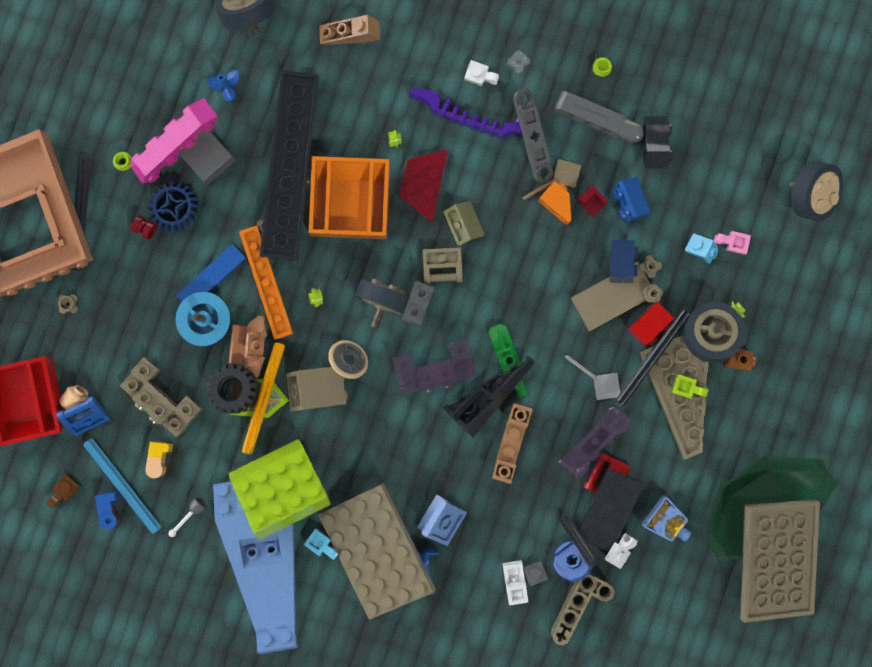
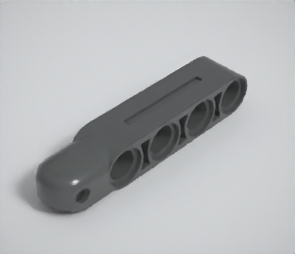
(599, 118)

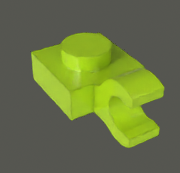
(686, 387)

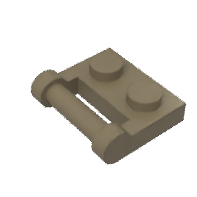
(442, 259)

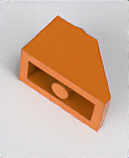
(557, 201)

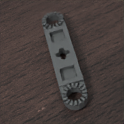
(536, 147)

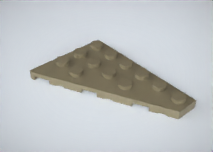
(682, 414)

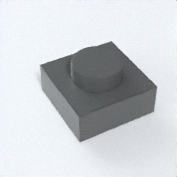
(535, 573)

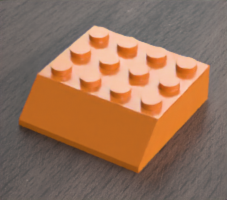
(349, 197)

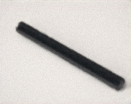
(82, 194)
(652, 357)

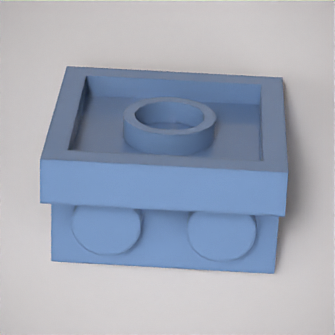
(441, 520)

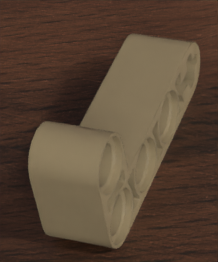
(578, 609)

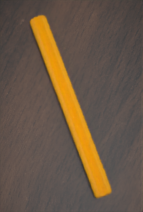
(263, 398)

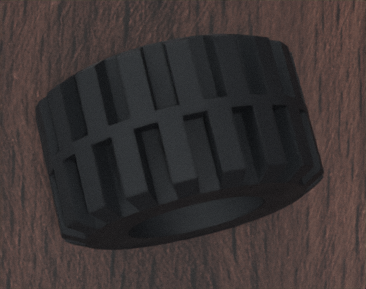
(217, 384)

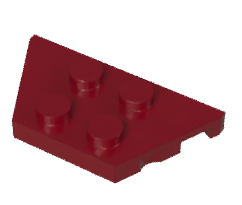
(423, 182)

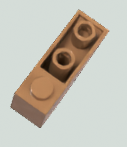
(350, 31)

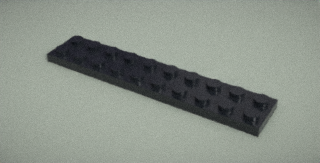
(289, 166)

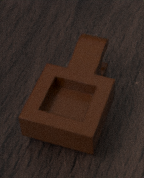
(64, 489)

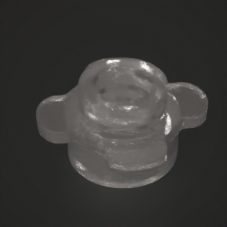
(523, 61)

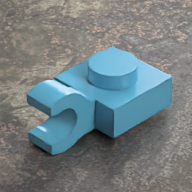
(319, 543)

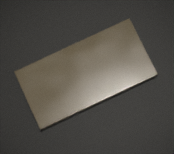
(609, 299)

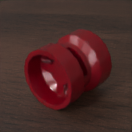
(143, 227)

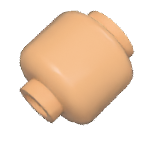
(73, 396)

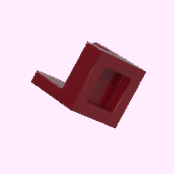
(592, 201)

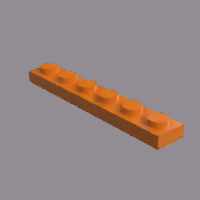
(266, 284)

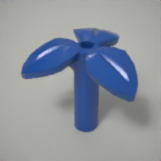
(221, 82)
(425, 557)

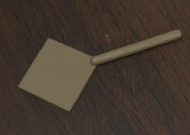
(565, 172)

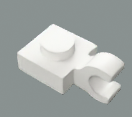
(478, 73)
(619, 552)

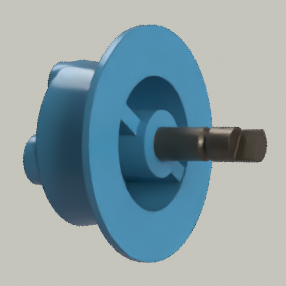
(202, 318)

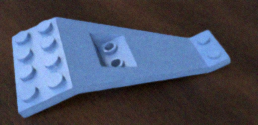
(266, 577)

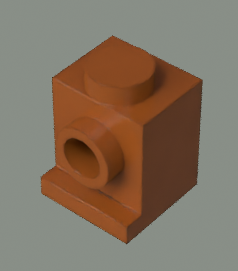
(734, 361)

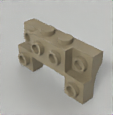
(156, 402)

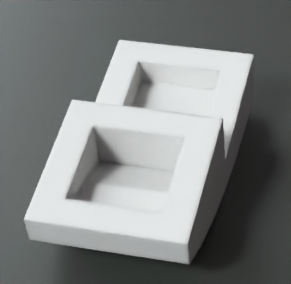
(515, 582)

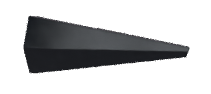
(477, 407)

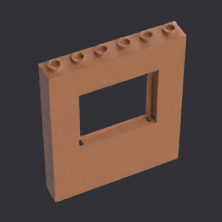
(29, 169)

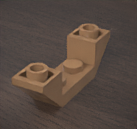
(511, 443)

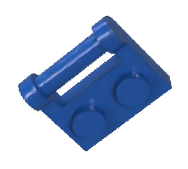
(84, 420)

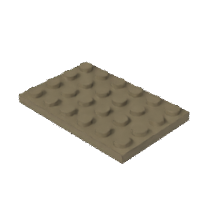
(376, 552)
(779, 560)

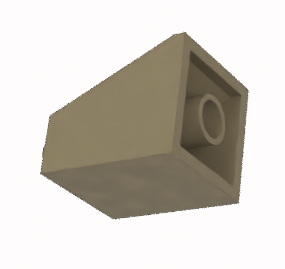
(315, 389)

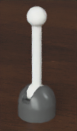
(196, 507)

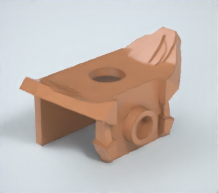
(248, 345)

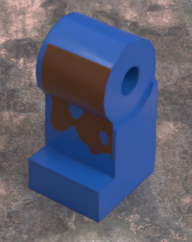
(107, 509)

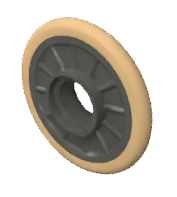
(346, 369)

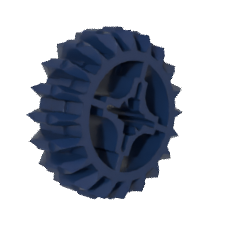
(167, 208)

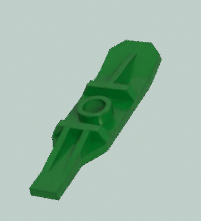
(504, 348)

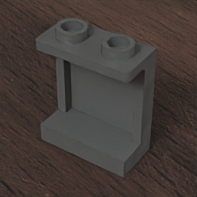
(207, 157)
(417, 303)

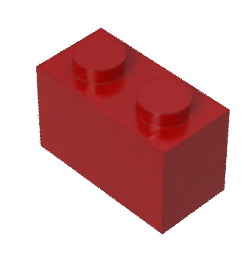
(651, 324)

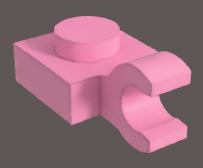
(735, 242)

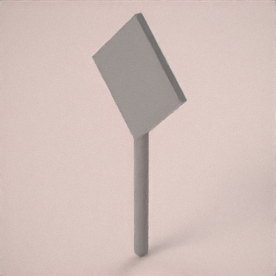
(605, 385)

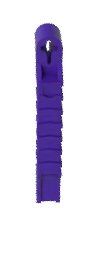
(433, 101)

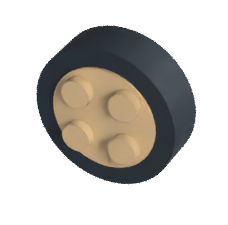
(817, 190)

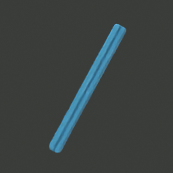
(122, 486)

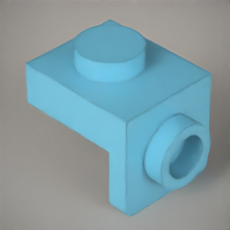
(702, 248)

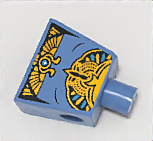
(667, 521)

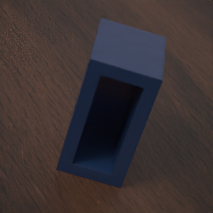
(622, 261)

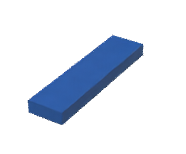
(214, 273)

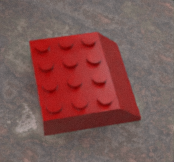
(29, 400)

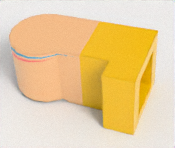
(156, 458)

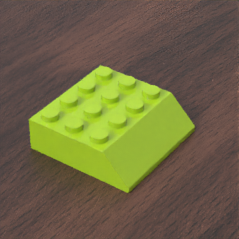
(278, 489)

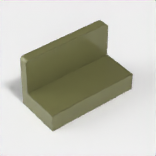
(463, 223)

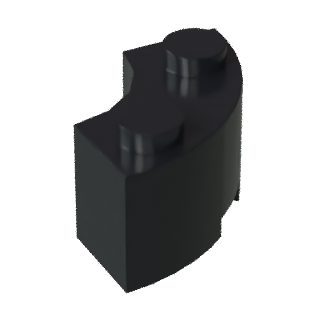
(657, 142)

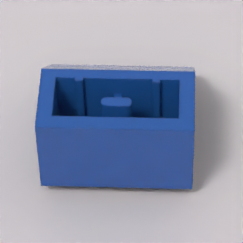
(630, 199)

